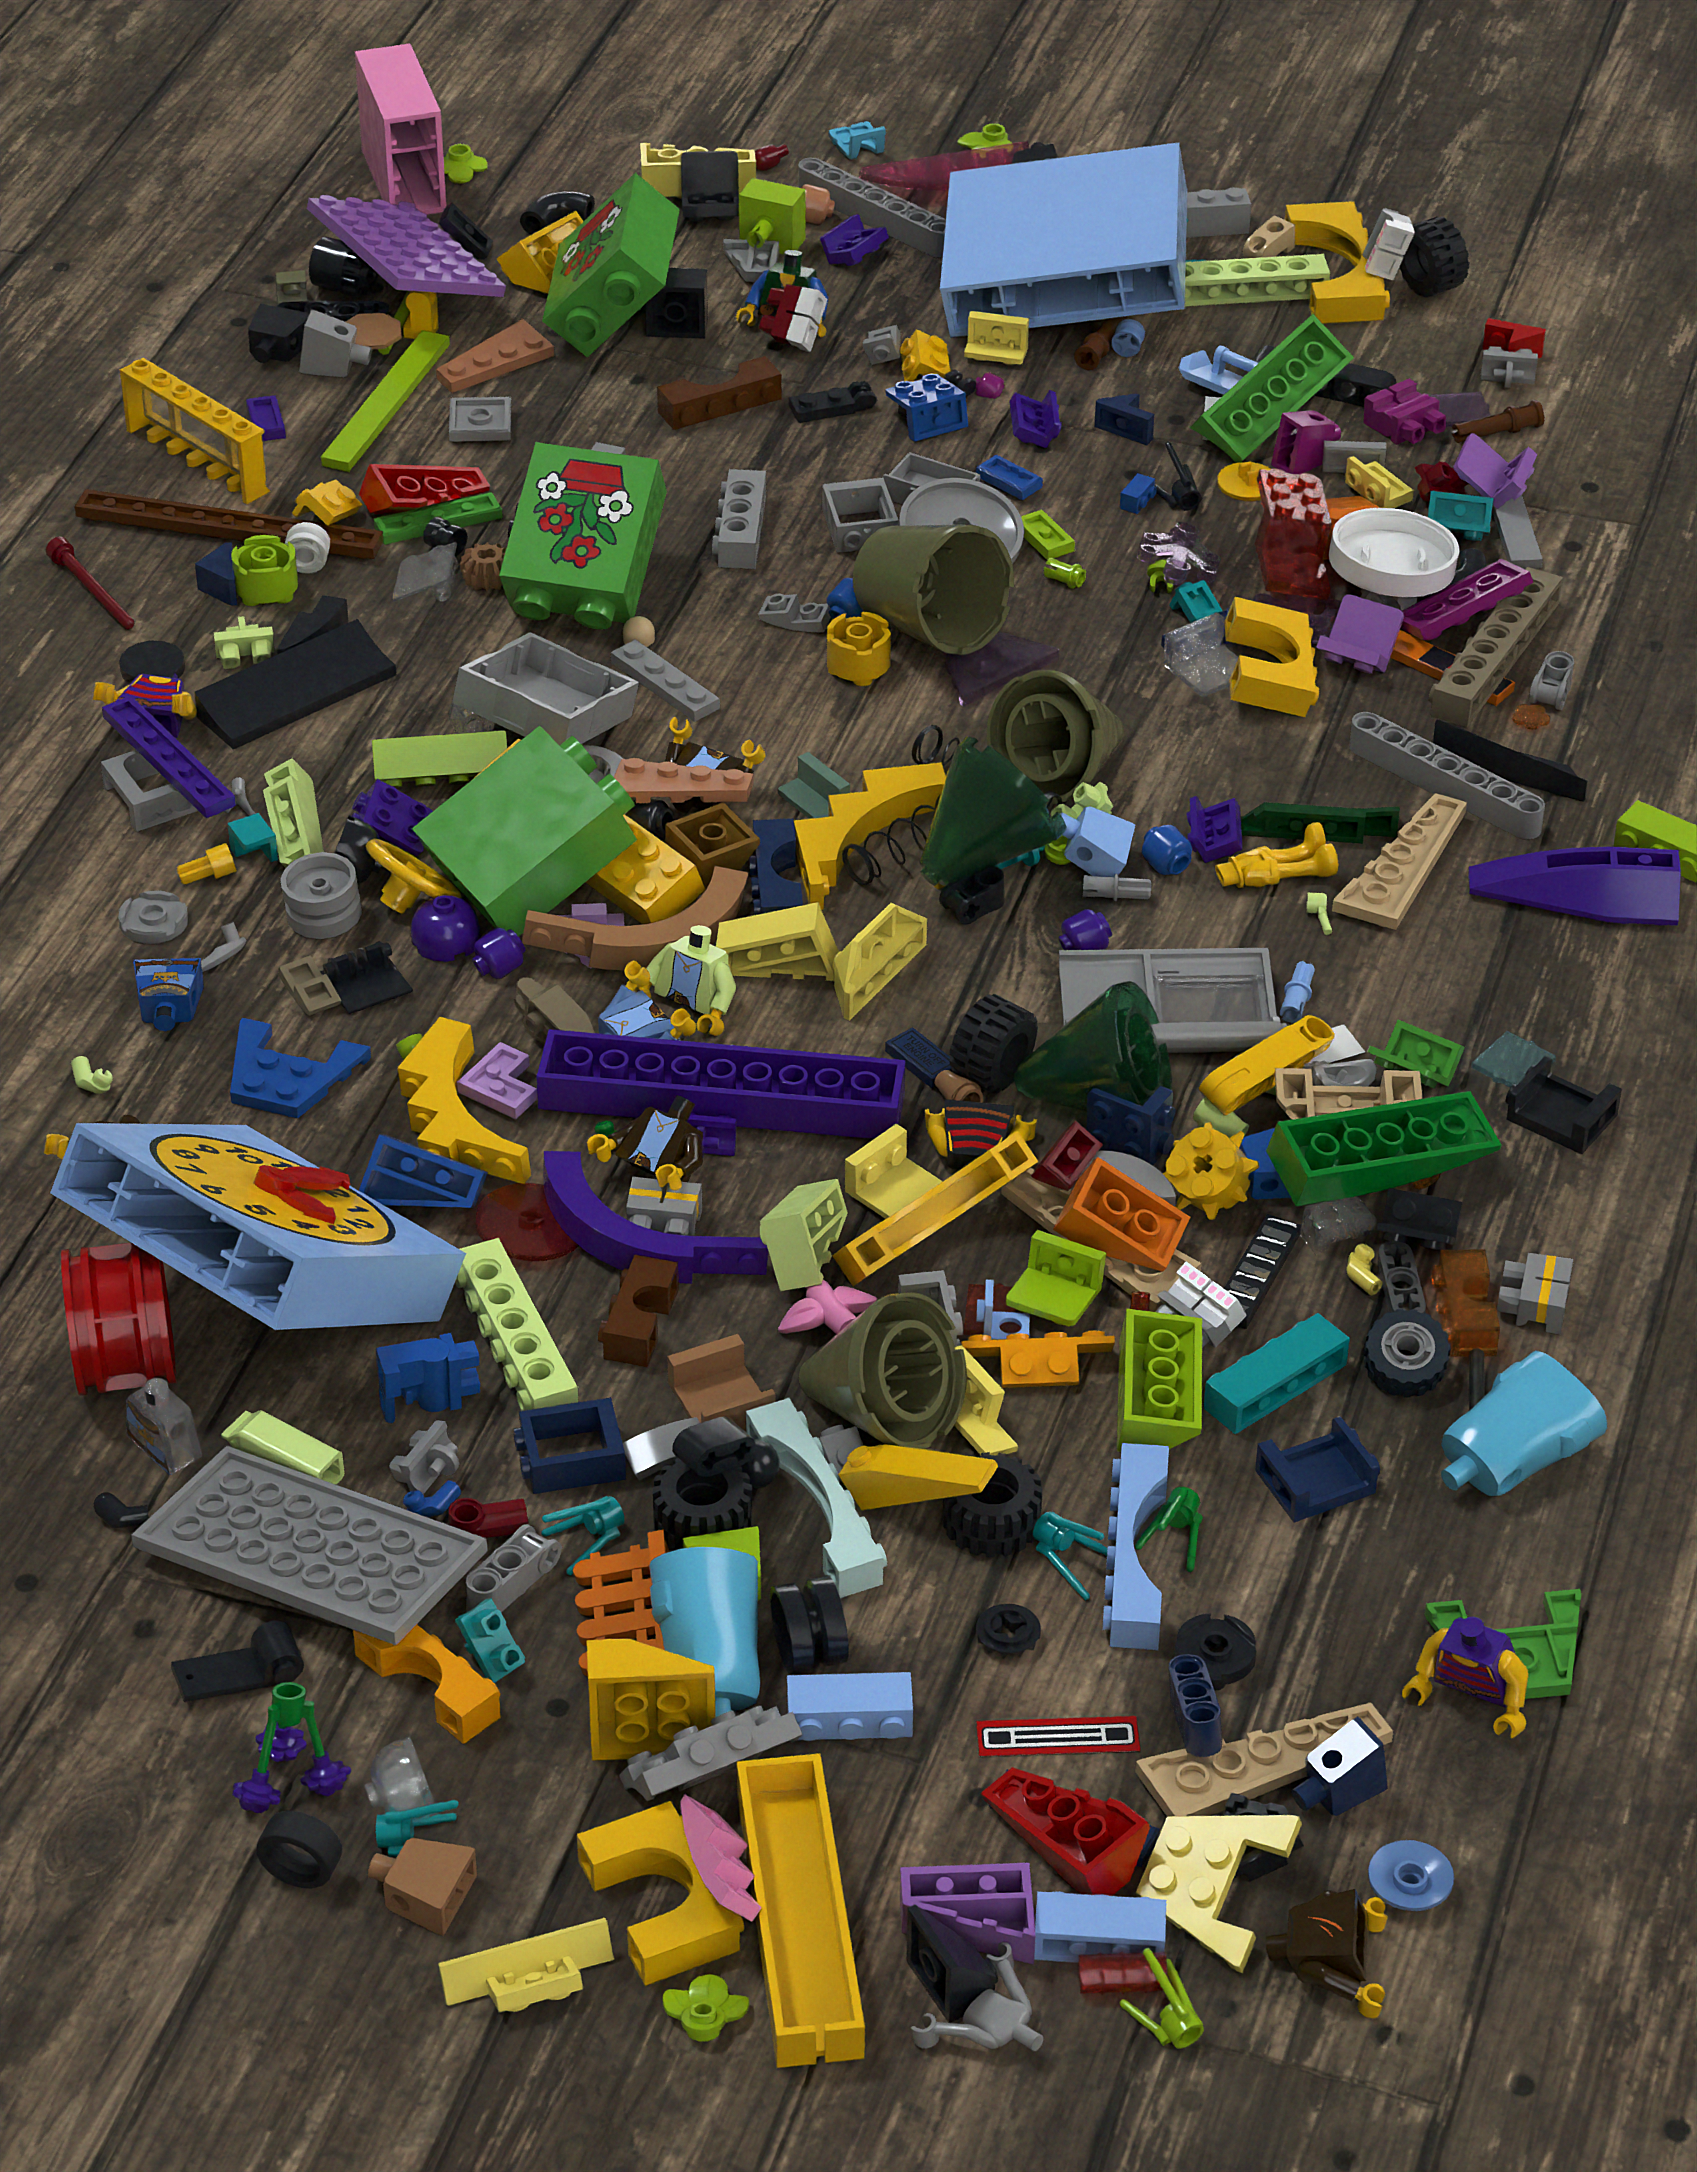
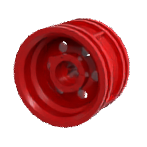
(117, 1317)

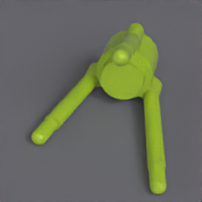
(1178, 2018)

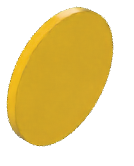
(1240, 480)

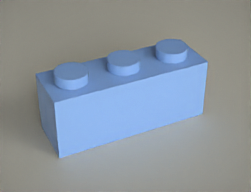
(851, 1705)
(1096, 1923)

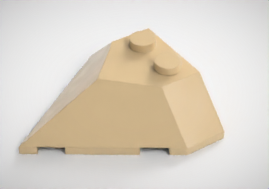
(1302, 1099)

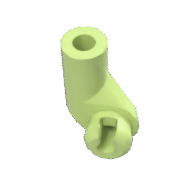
(85, 1079)

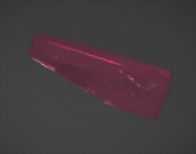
(934, 171)

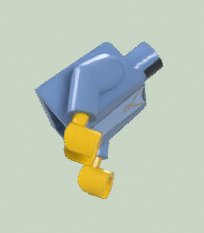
(638, 1016)

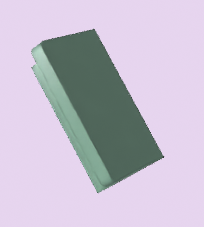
(812, 787)

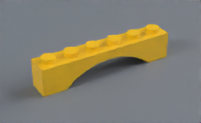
(935, 1209)

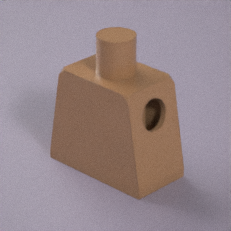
(426, 1881)

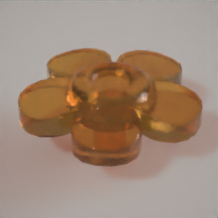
(1531, 716)

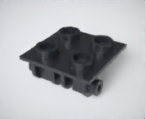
(366, 979)

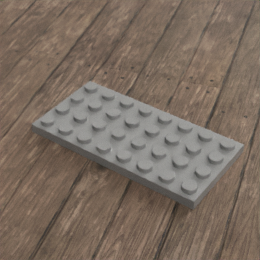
(310, 1544)

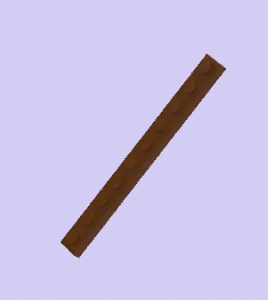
(217, 521)

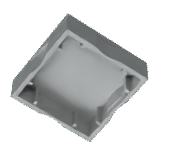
(545, 686)

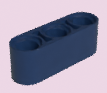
(1195, 1705)

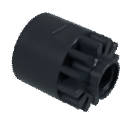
(340, 268)

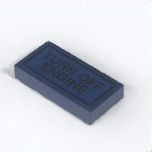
(921, 1055)

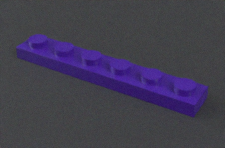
(168, 756)

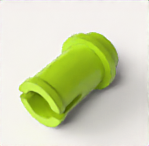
(1066, 573)

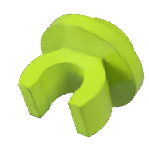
(1155, 572)

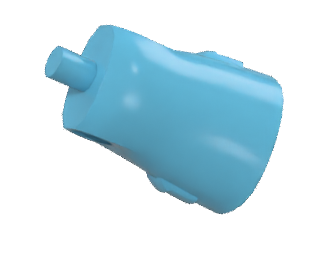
(1521, 1426)
(710, 1614)

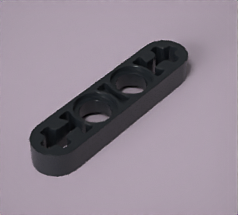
(338, 309)

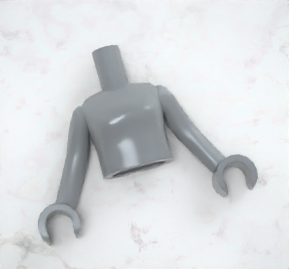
(990, 2017)

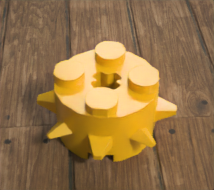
(1228, 1166)

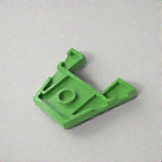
(1543, 1649)

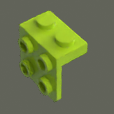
(1058, 1280)

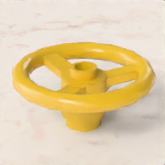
(407, 877)

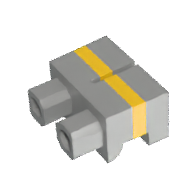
(664, 1210)
(1542, 1293)

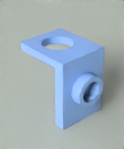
(993, 1320)

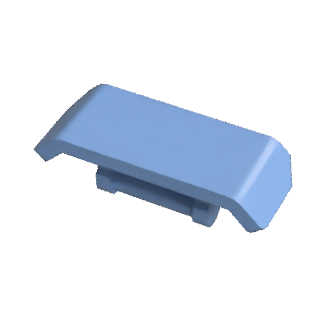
(1199, 369)

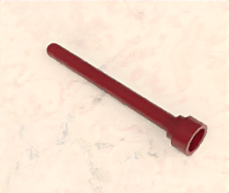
(62, 553)

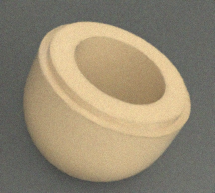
(639, 629)

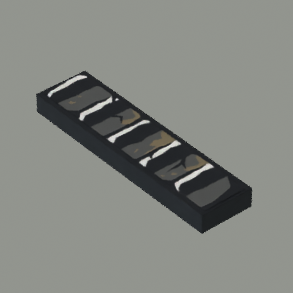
(1262, 1263)

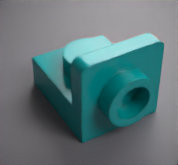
(1195, 600)

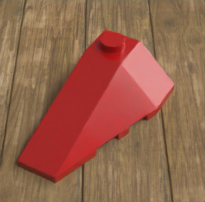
(415, 486)
(1079, 1836)

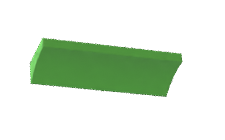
(1274, 386)

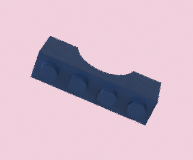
(770, 858)

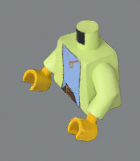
(694, 976)

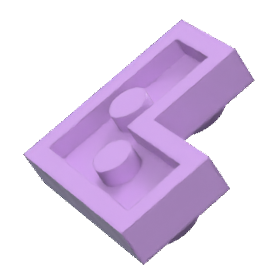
(495, 1081)

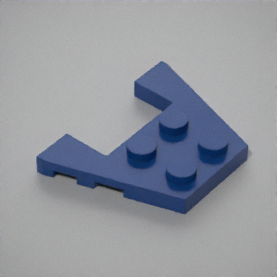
(283, 1081)

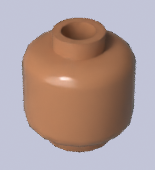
(817, 204)

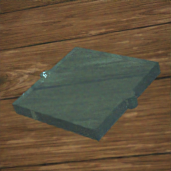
(1509, 1059)

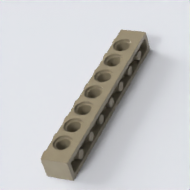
(1494, 650)

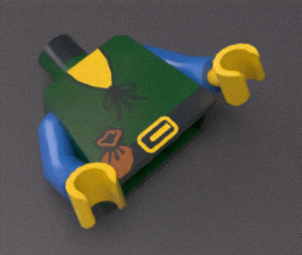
(778, 277)

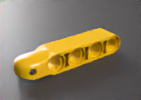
(1254, 1069)

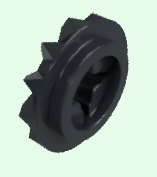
(1017, 1620)

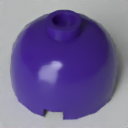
(444, 928)

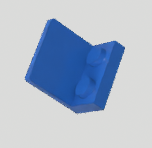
(931, 406)

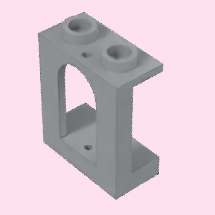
(148, 807)

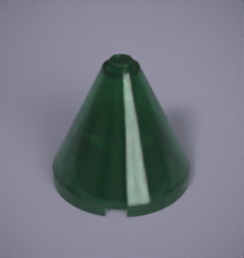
(985, 816)
(1100, 1048)

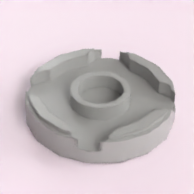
(153, 917)

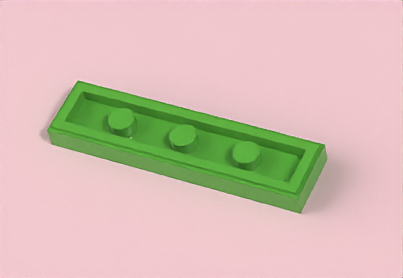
(458, 512)

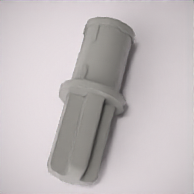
(1116, 887)

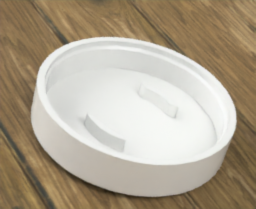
(1393, 552)

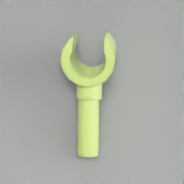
(1317, 904)

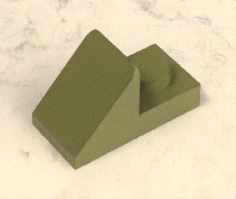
(291, 286)

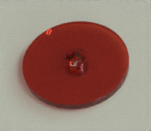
(522, 1223)

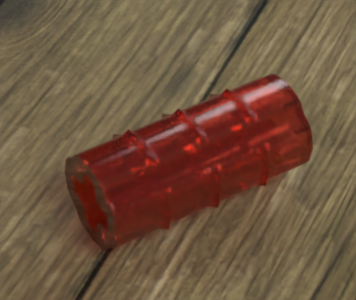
(1118, 1973)

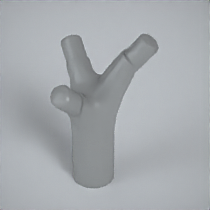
(238, 790)

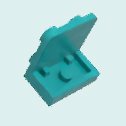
(1462, 513)

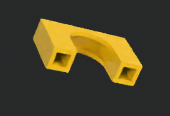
(1286, 636)
(657, 1845)

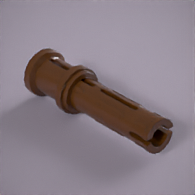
(1097, 344)
(1511, 419)

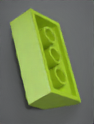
(435, 757)
(1159, 1379)

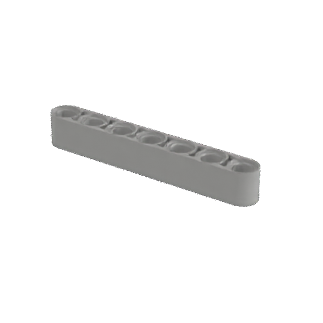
(876, 206)
(1447, 775)

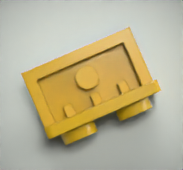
(924, 356)
(328, 501)

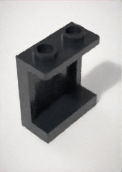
(1561, 1108)

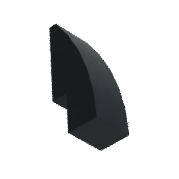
(326, 616)

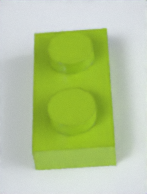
(1046, 535)

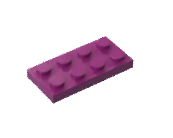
(1464, 598)

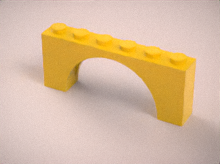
(1340, 230)

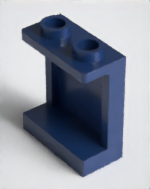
(1318, 1472)

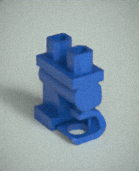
(427, 1373)

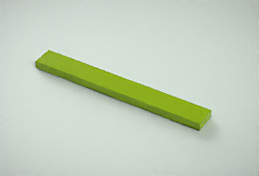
(385, 401)

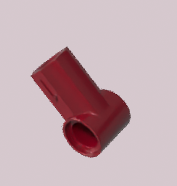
(488, 1519)

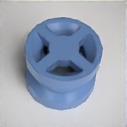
(1131, 344)

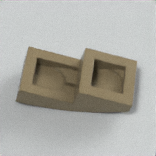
(308, 986)

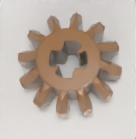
(482, 566)

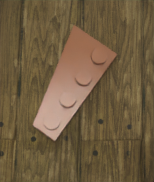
(498, 355)
(682, 783)

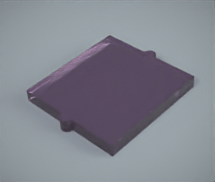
(1462, 406)

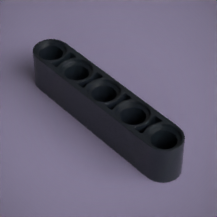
(1363, 381)

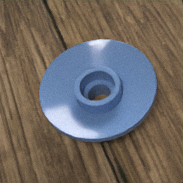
(1412, 1863)

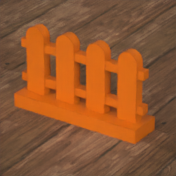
(618, 1596)

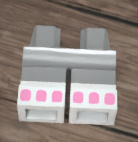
(1388, 244)
(1201, 1298)

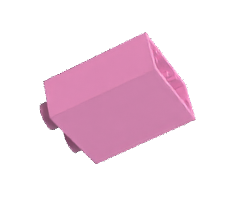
(400, 128)

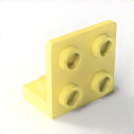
(883, 1175)

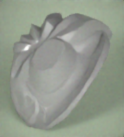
(1348, 1073)

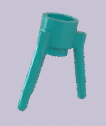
(598, 1516)
(1058, 1534)
(397, 1827)

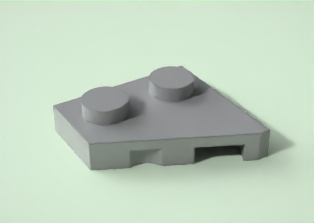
(751, 261)

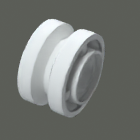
(310, 545)

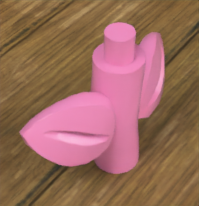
(825, 1306)

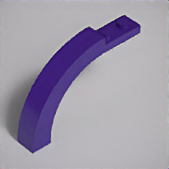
(618, 1240)

